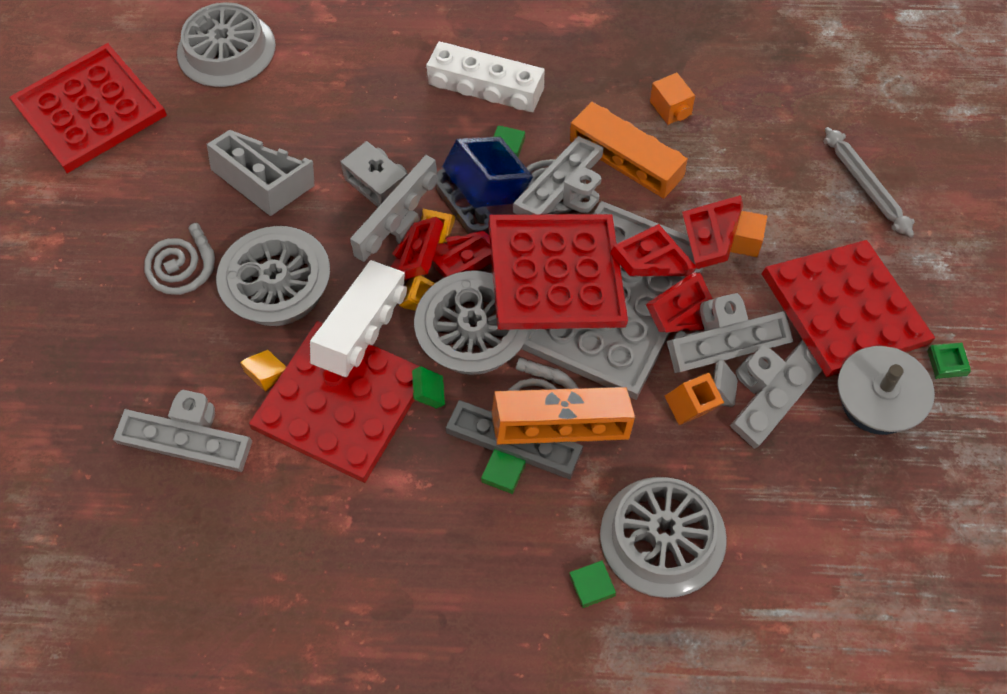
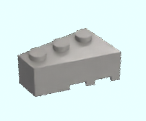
(259, 173)

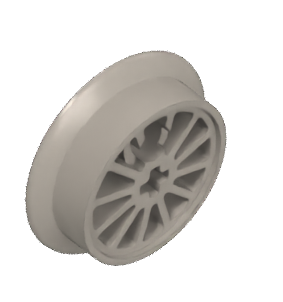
(221, 32)
(274, 276)
(456, 290)
(636, 567)

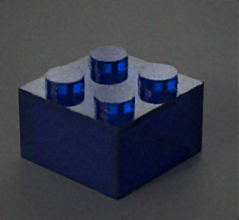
(486, 171)

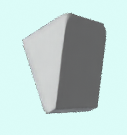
(725, 382)

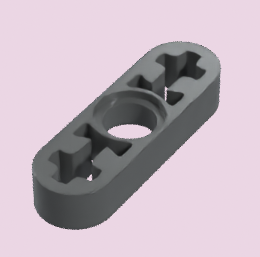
(463, 215)

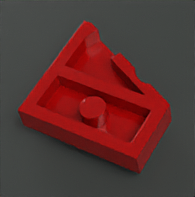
(713, 230)
(418, 248)
(463, 254)
(652, 255)
(680, 305)

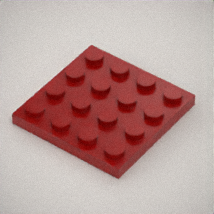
(87, 107)
(556, 272)
(845, 304)
(336, 416)

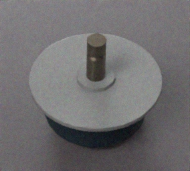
(885, 390)

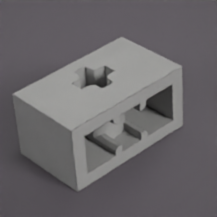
(372, 172)

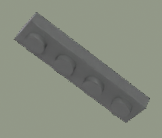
(477, 427)

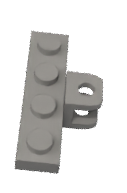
(565, 181)
(396, 211)
(727, 334)
(778, 388)
(185, 434)

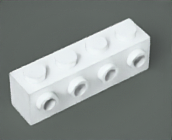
(485, 76)
(357, 319)

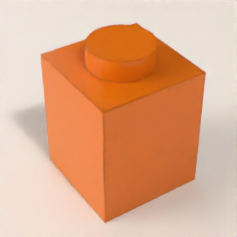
(672, 98)
(749, 234)
(694, 398)

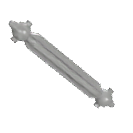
(869, 182)

